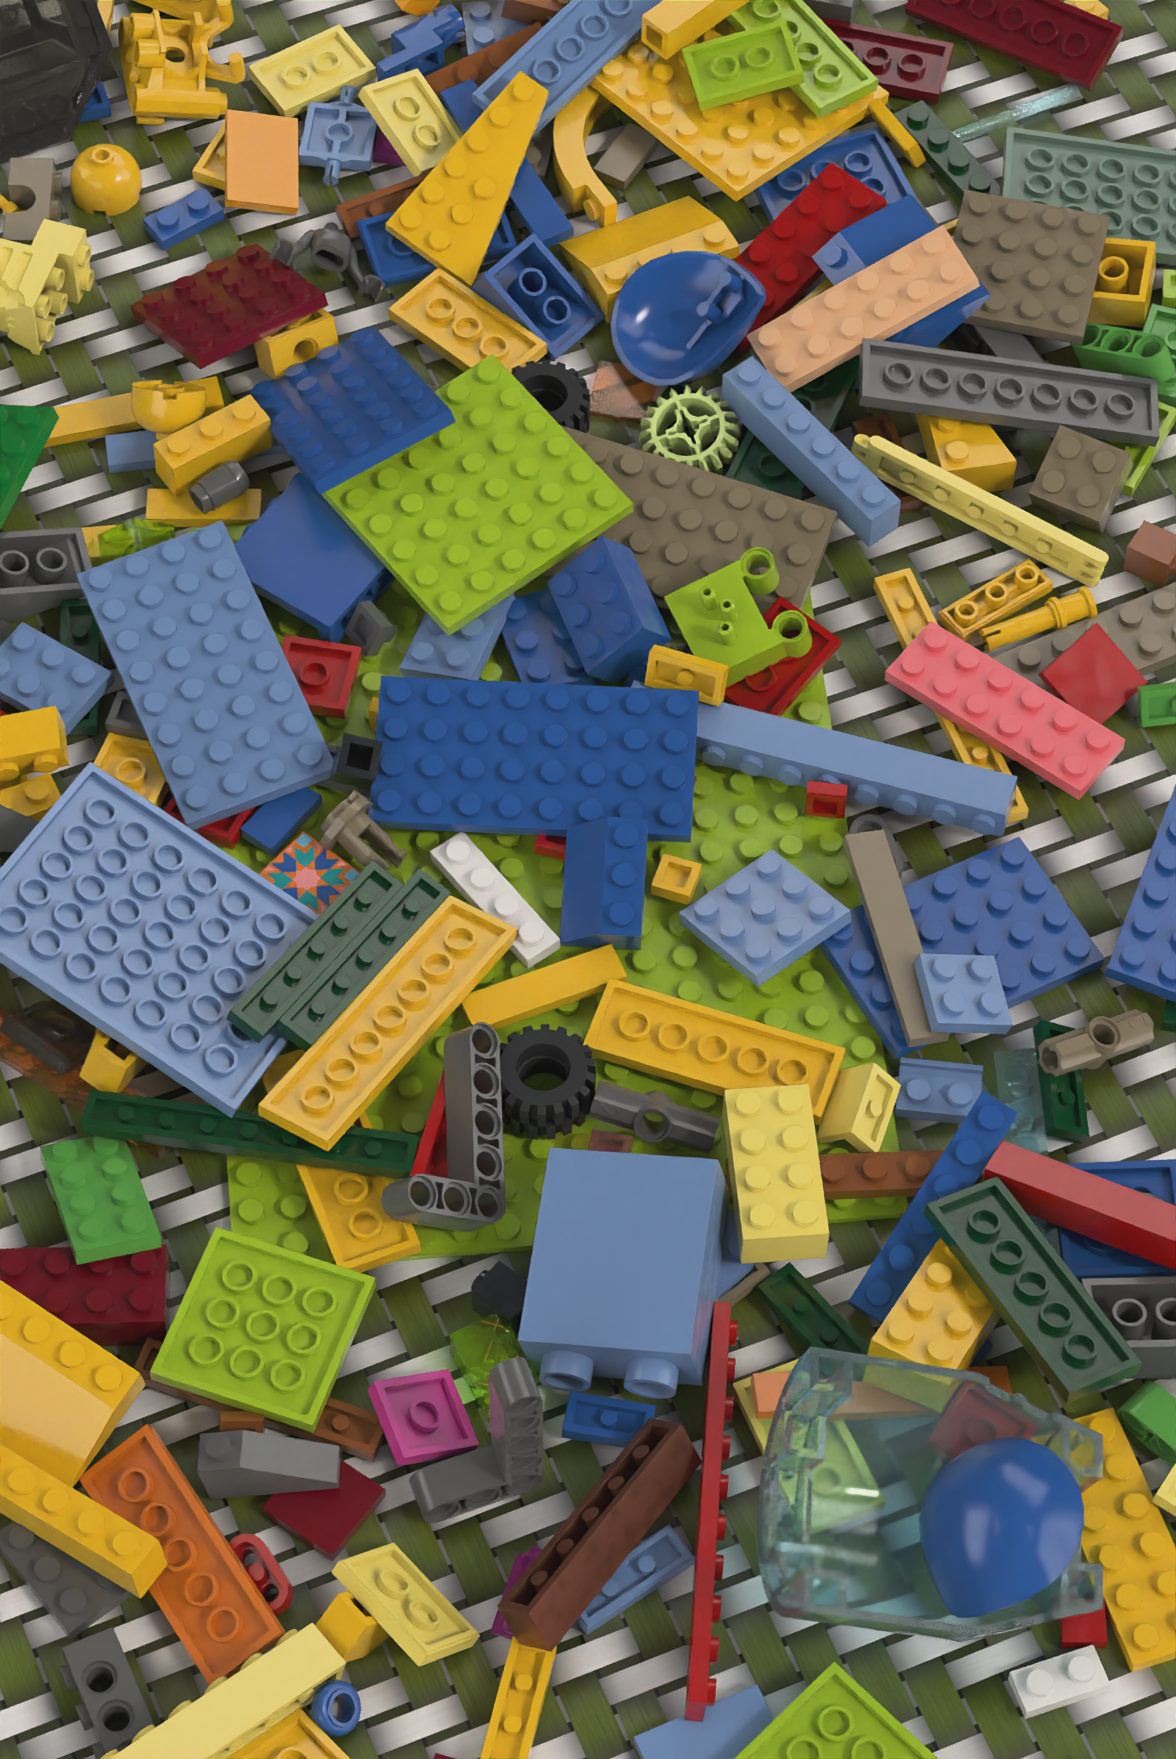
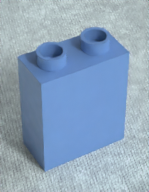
(624, 1270)

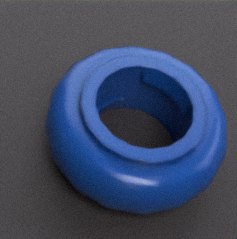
(349, 1703)

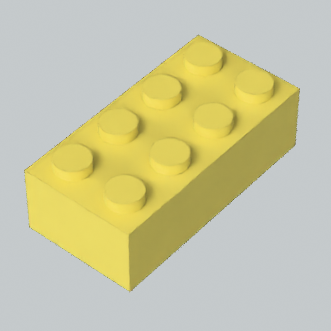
(775, 1174)

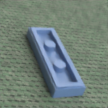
(641, 1573)

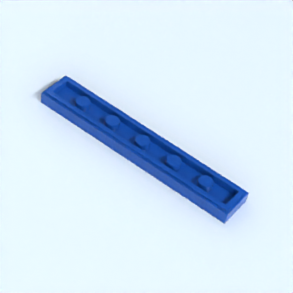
(529, 194)

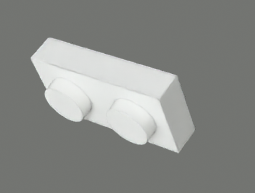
(1059, 1681)

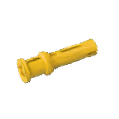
(1054, 615)

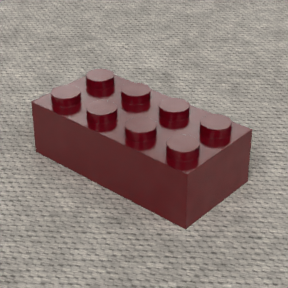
(104, 1300)

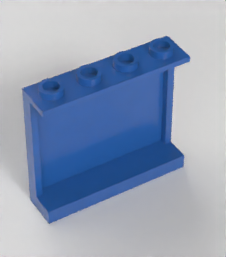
(311, 560)

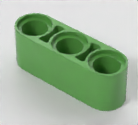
(1124, 352)
(1152, 1420)

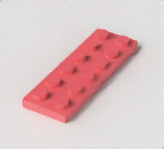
(1005, 710)

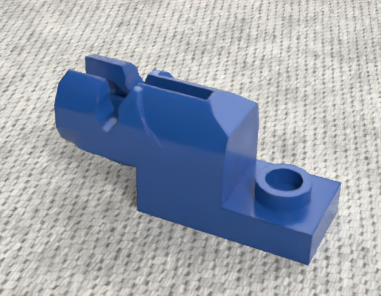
(422, 43)

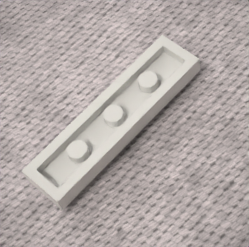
(491, 893)

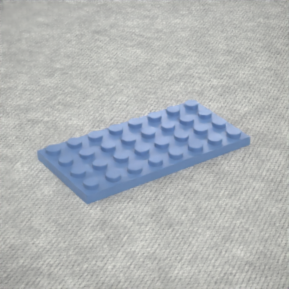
(206, 675)

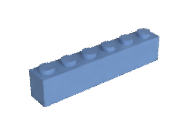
(811, 451)

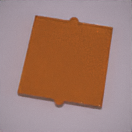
(620, 394)

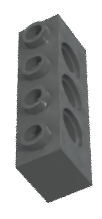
(98, 1660)

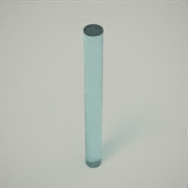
(1017, 113)

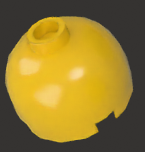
(105, 180)
(167, 406)

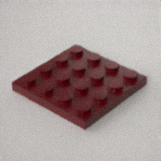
(228, 305)

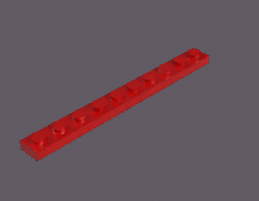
(710, 1524)

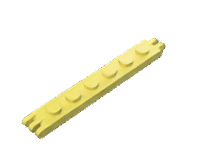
(981, 509)

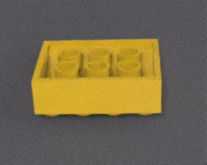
(614, 252)
(57, 1389)

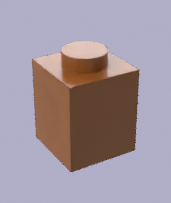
(1152, 554)

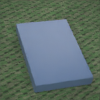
(721, 1734)

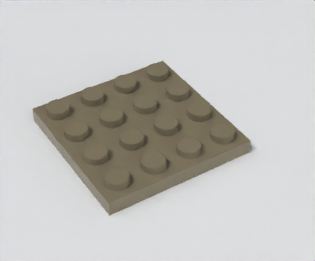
(1033, 262)

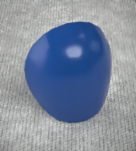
(683, 316)
(999, 1525)

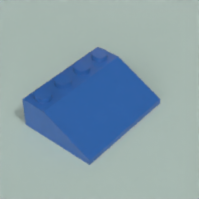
(880, 236)

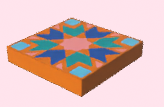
(310, 873)

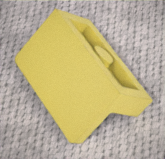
(860, 1107)

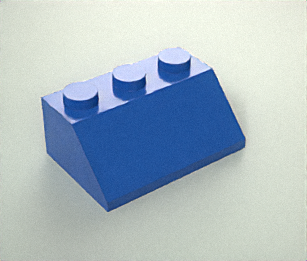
(604, 883)

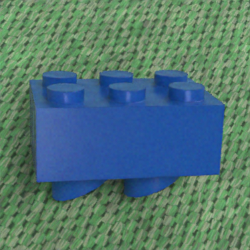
(608, 610)

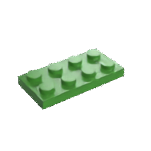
(100, 1198)

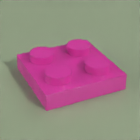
(423, 1417)

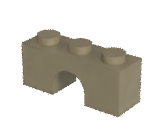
(34, 189)

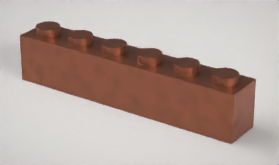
(599, 1534)

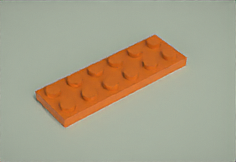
(204, 1584)

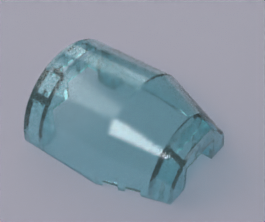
(848, 1486)

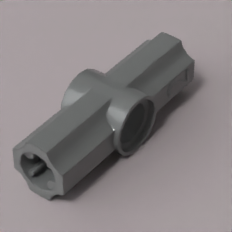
(628, 1110)

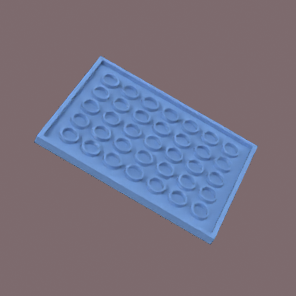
(147, 933)

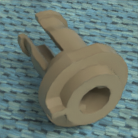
(351, 825)

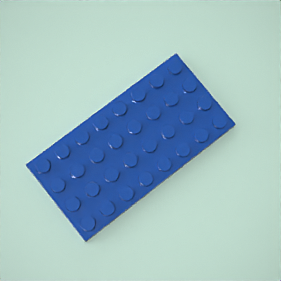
(533, 756)

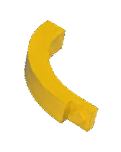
(573, 173)

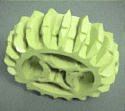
(713, 421)

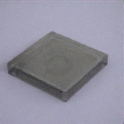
(51, 1034)

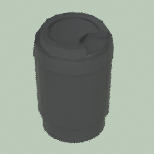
(219, 486)

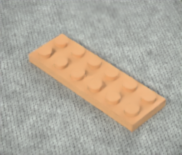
(866, 305)

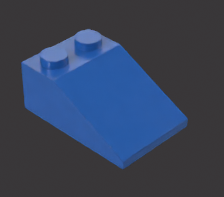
(540, 296)

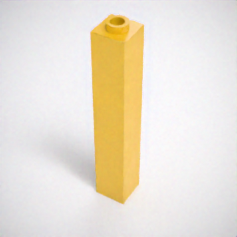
(680, 22)

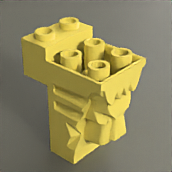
(41, 281)

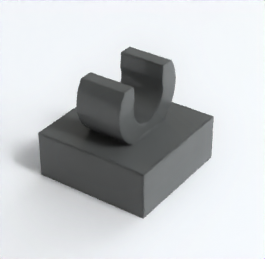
(370, 628)

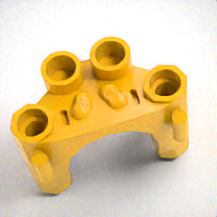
(172, 89)

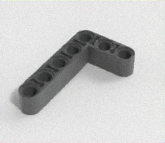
(474, 1131)
(497, 1470)

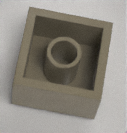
(1081, 479)

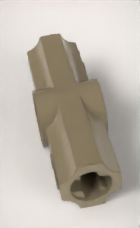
(1096, 1042)

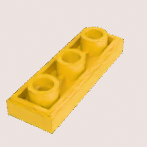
(995, 600)

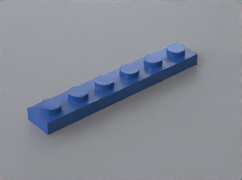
(914, 1235)

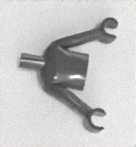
(331, 252)

